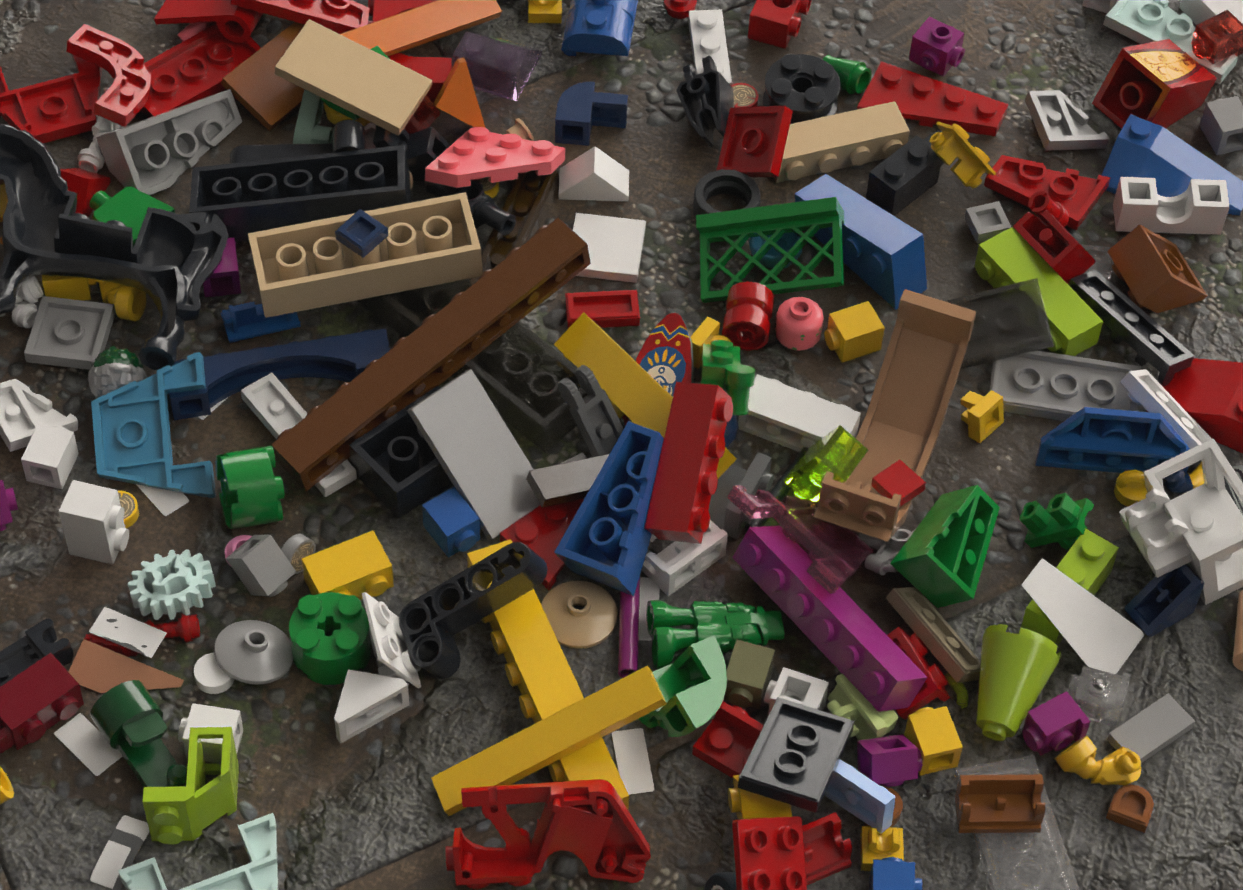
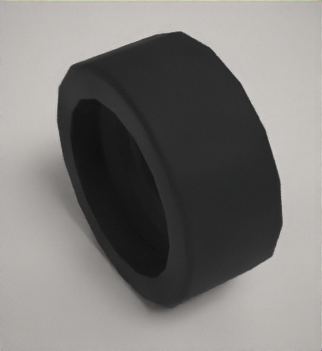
(725, 182)

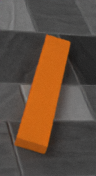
(424, 24)

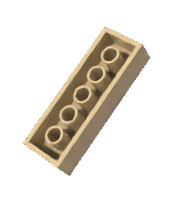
(310, 269)

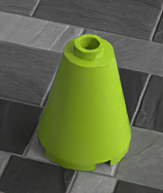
(1011, 678)

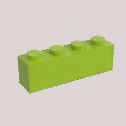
(1012, 260)

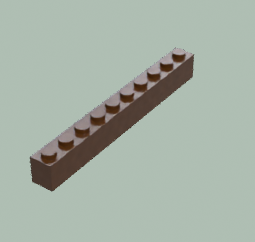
(432, 351)

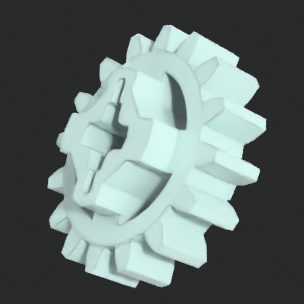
(171, 584)

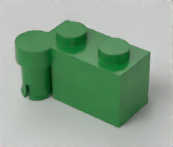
(723, 368)

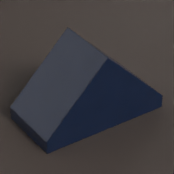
(1166, 600)

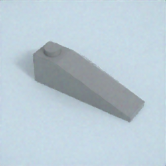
(164, 146)

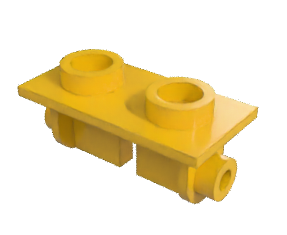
(954, 144)

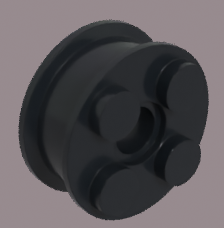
(803, 85)

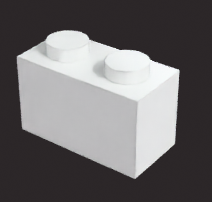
(93, 522)

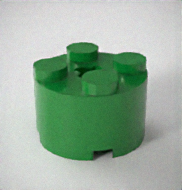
(249, 487)
(329, 636)

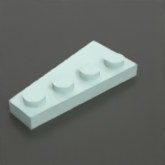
(1155, 21)

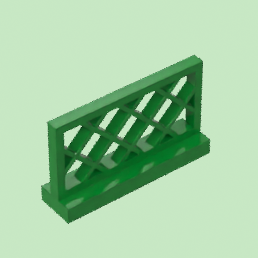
(773, 221)

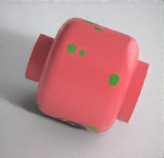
(799, 323)

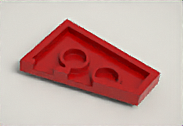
(1022, 178)

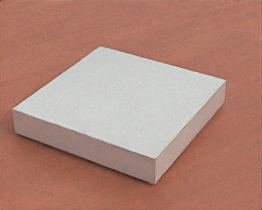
(613, 246)

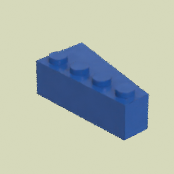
(874, 242)
(609, 531)

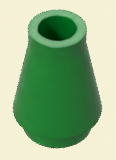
(853, 74)

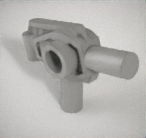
(886, 552)

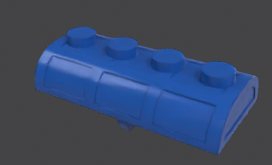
(599, 27)

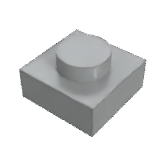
(986, 221)

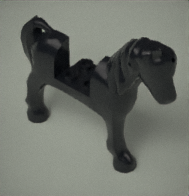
(51, 239)

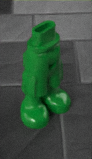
(708, 619)

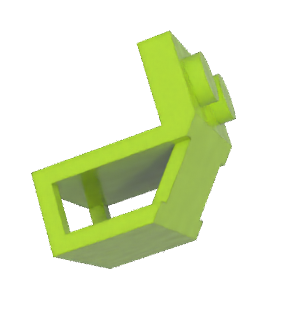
(184, 811)

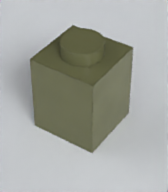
(748, 674)

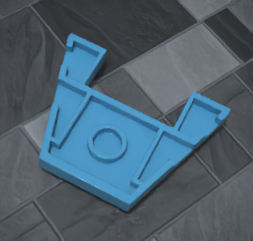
(135, 434)

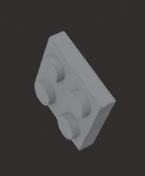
(69, 332)

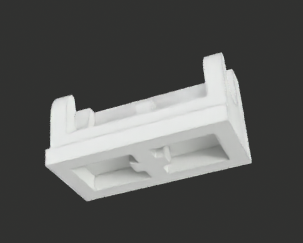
(685, 560)

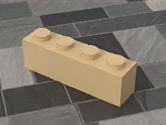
(842, 141)

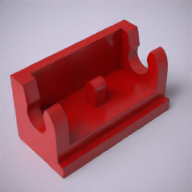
(825, 849)

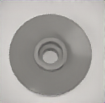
(253, 652)

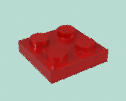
(755, 140)

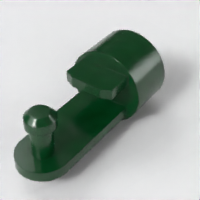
(134, 727)

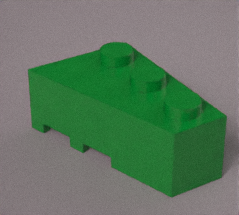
(950, 547)

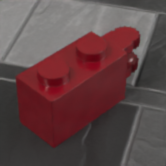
(36, 702)

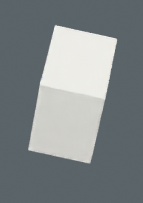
(594, 178)
(367, 701)

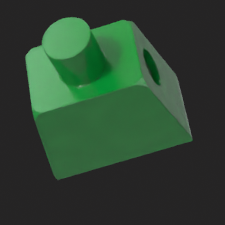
(126, 206)

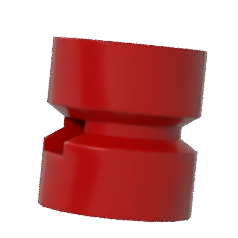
(748, 315)

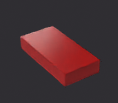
(604, 307)

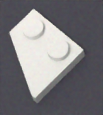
(23, 411)

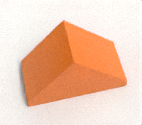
(459, 97)

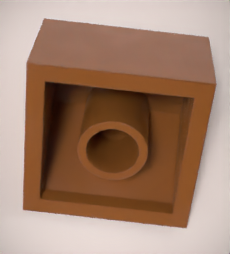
(1154, 271)

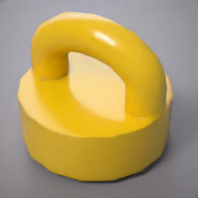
(1130, 487)

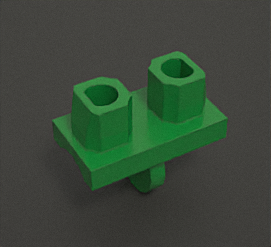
(1059, 523)

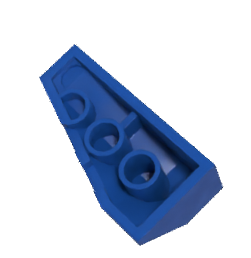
(1154, 152)

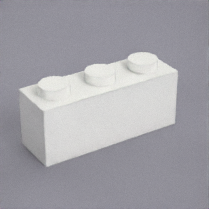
(793, 416)

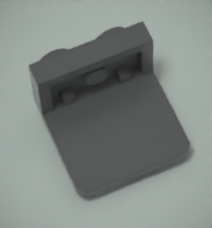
(722, 510)

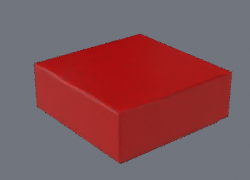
(899, 480)

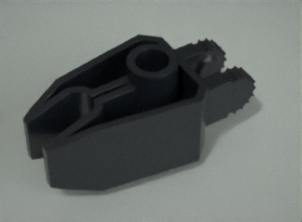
(706, 99)

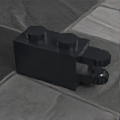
(904, 175)

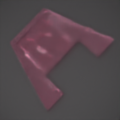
(832, 548)

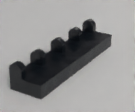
(1133, 326)

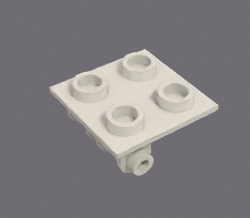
(388, 643)

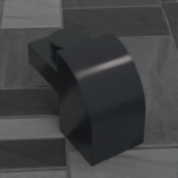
(420, 147)

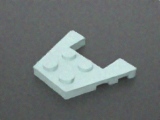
(261, 874)

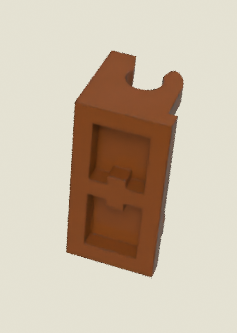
(999, 803)

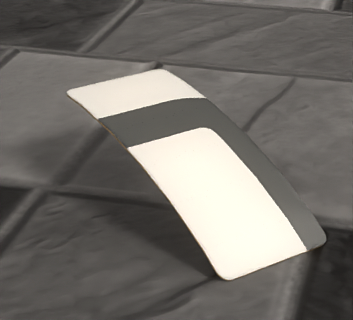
(120, 852)

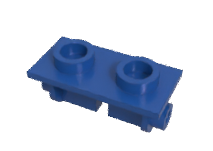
(249, 321)

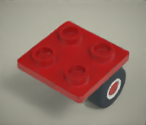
(766, 856)

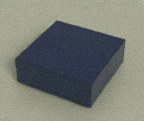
(361, 233)

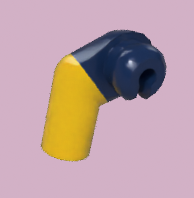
(1183, 482)

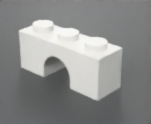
(1196, 211)

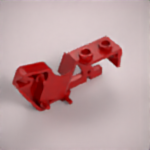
(576, 818)

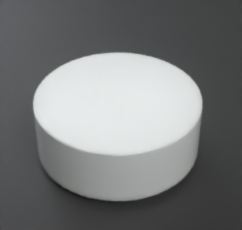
(210, 676)

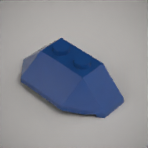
(1110, 441)

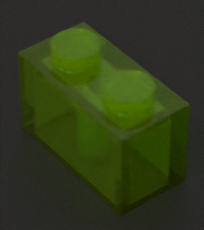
(834, 453)

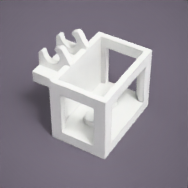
(1194, 528)

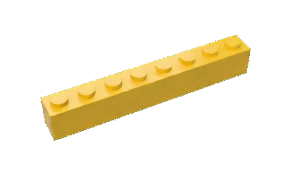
(544, 678)

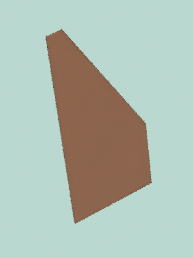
(104, 669)

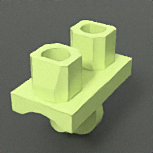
(851, 704)

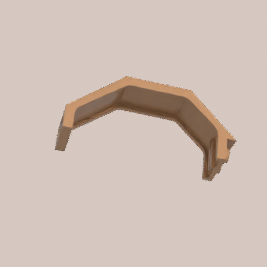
(902, 413)

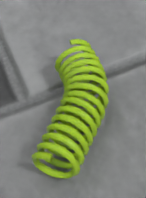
(957, 688)

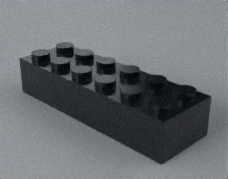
(300, 188)

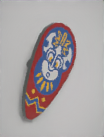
(668, 354)

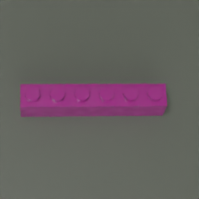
(830, 620)

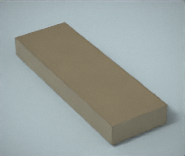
(935, 633)

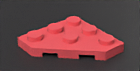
(494, 156)

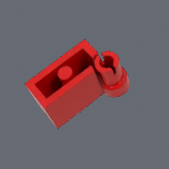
(1051, 239)

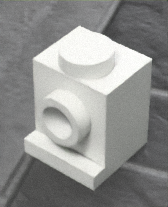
(798, 689)

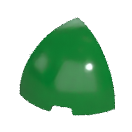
(691, 688)

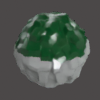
(114, 370)

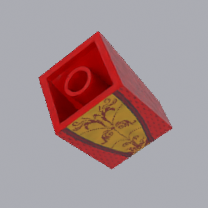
(1154, 84)

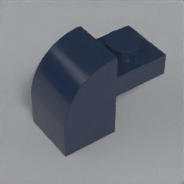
(583, 107)

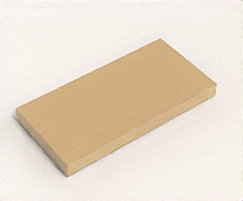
(353, 77)

